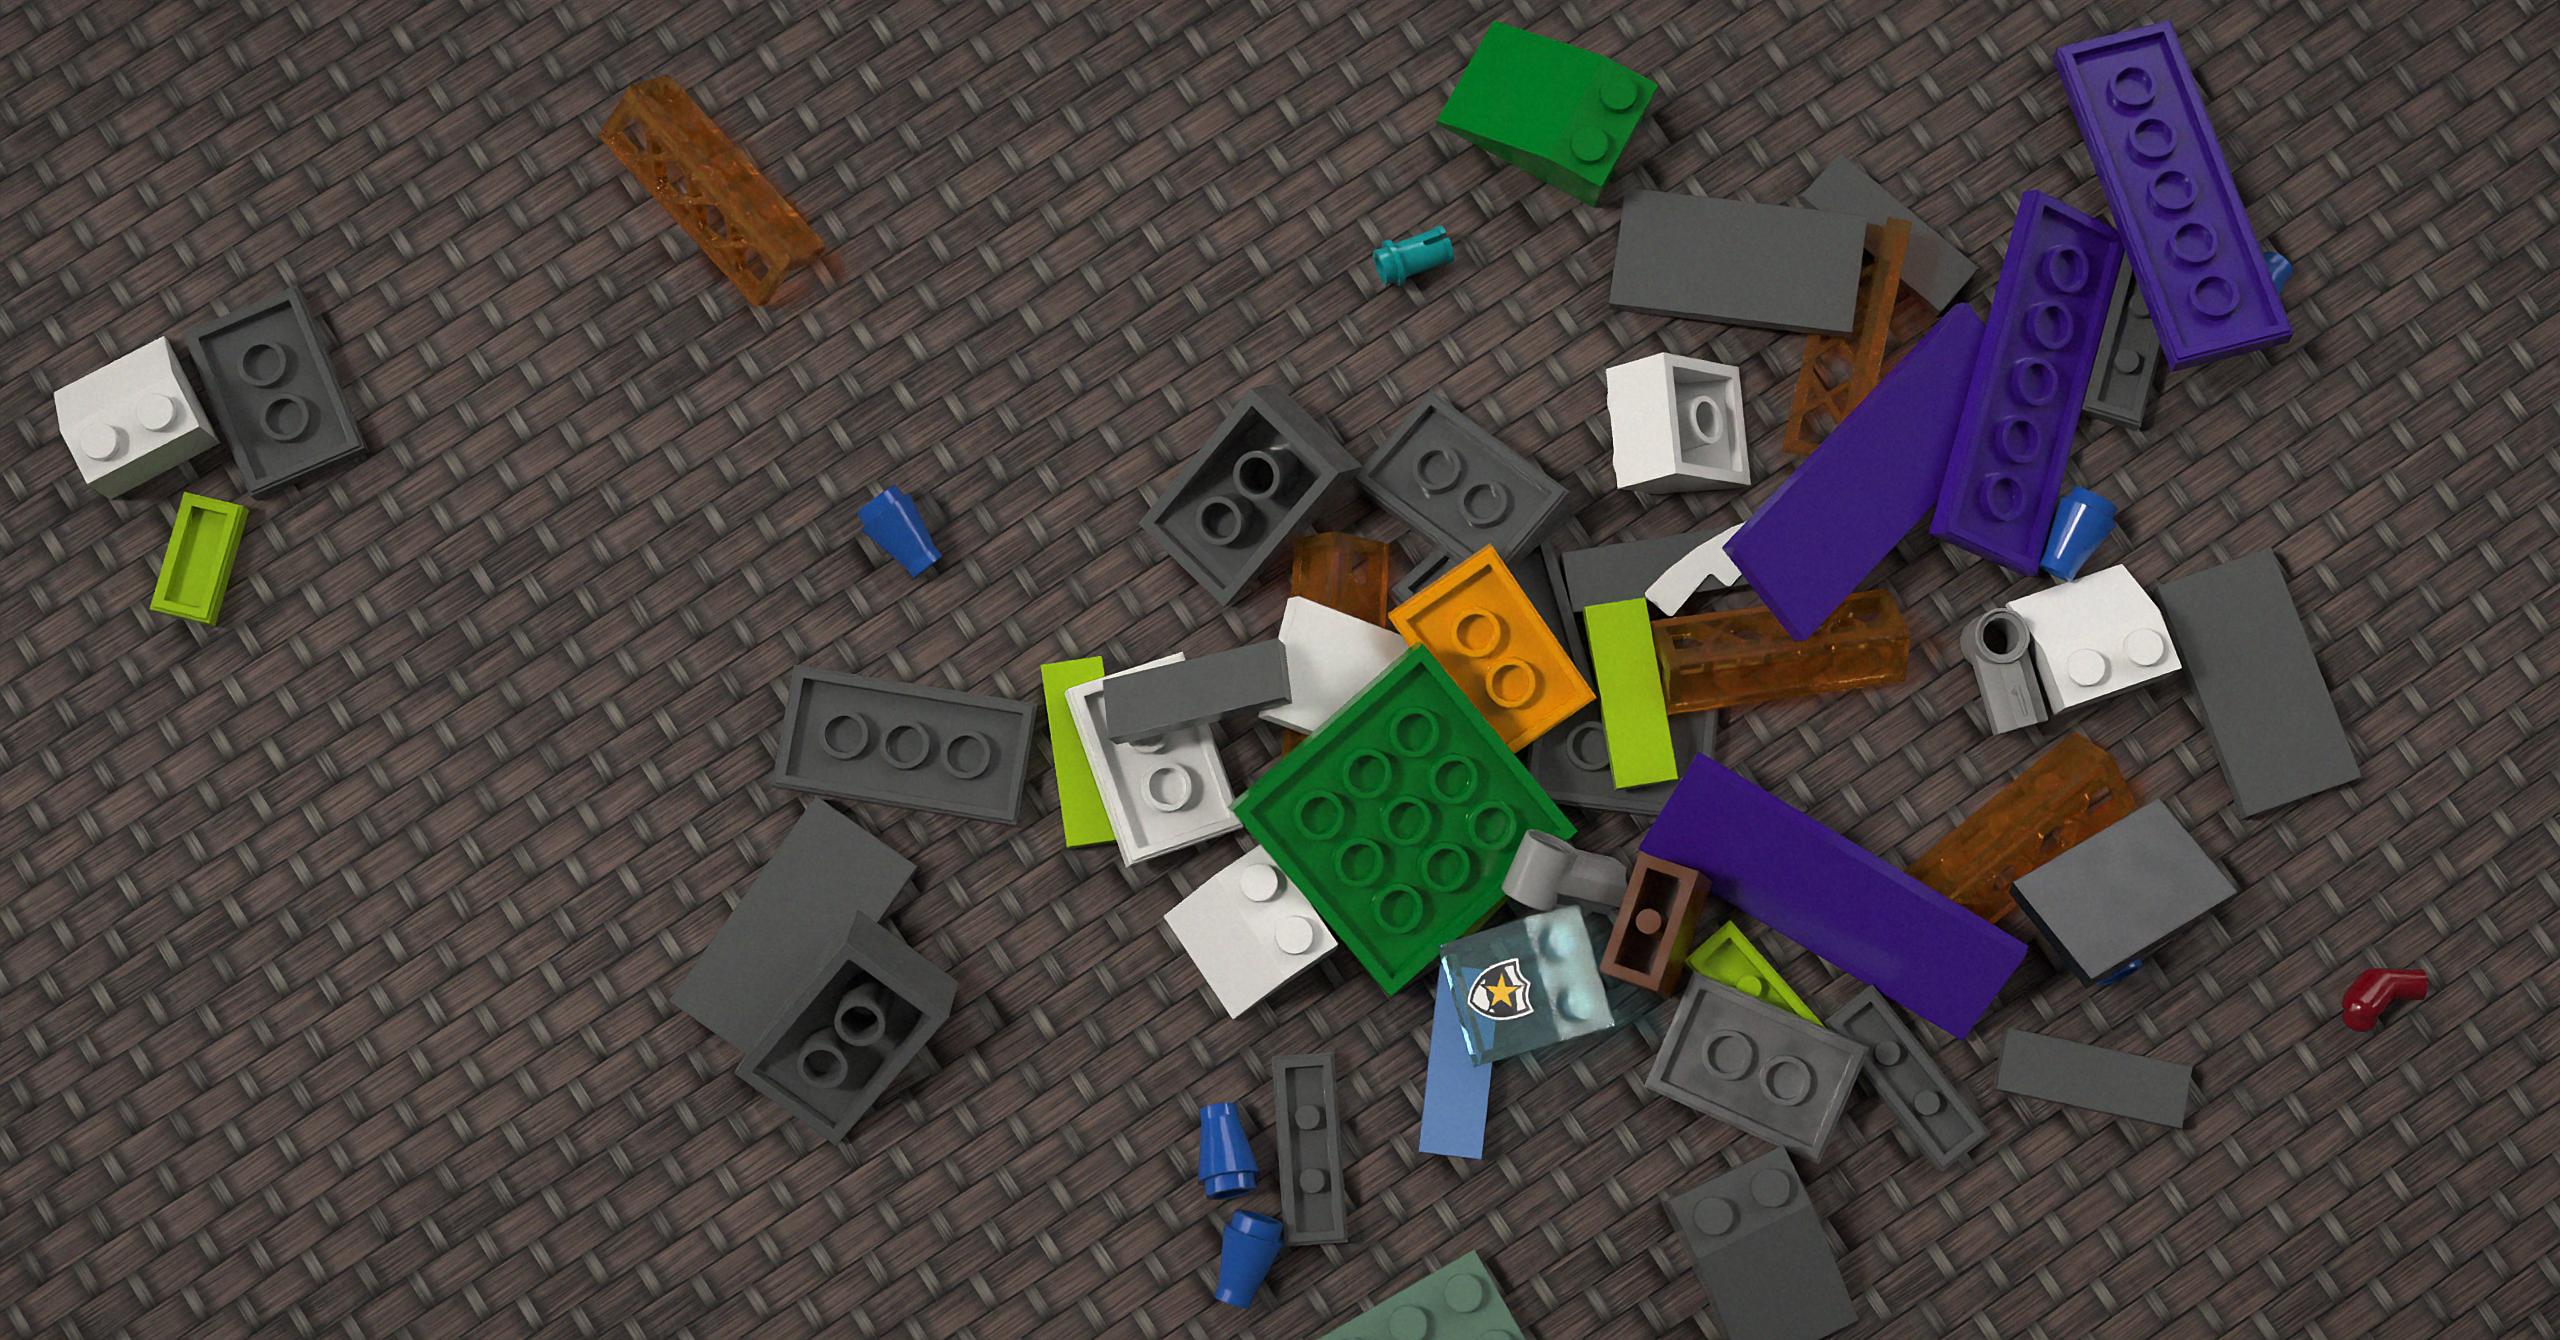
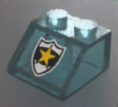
(1526, 985)

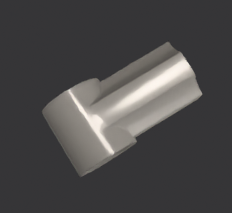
(2005, 679)
(1554, 872)

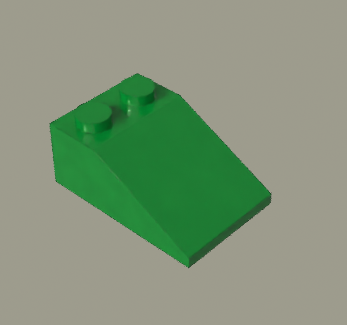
(1549, 109)

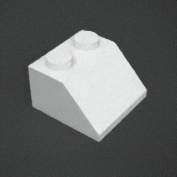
(133, 419)
(1677, 425)
(2095, 640)
(1250, 931)

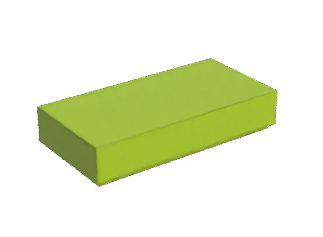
(199, 559)

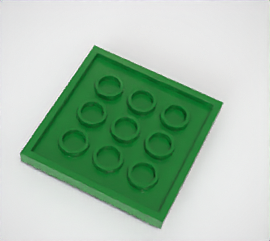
(1399, 817)

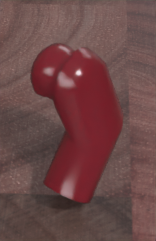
(2375, 990)

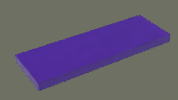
(2172, 196)
(2028, 384)
(1861, 482)
(1834, 897)

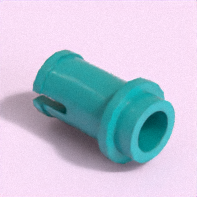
(1413, 255)

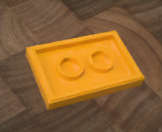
(1495, 648)

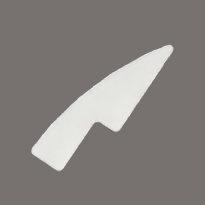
(1687, 574)

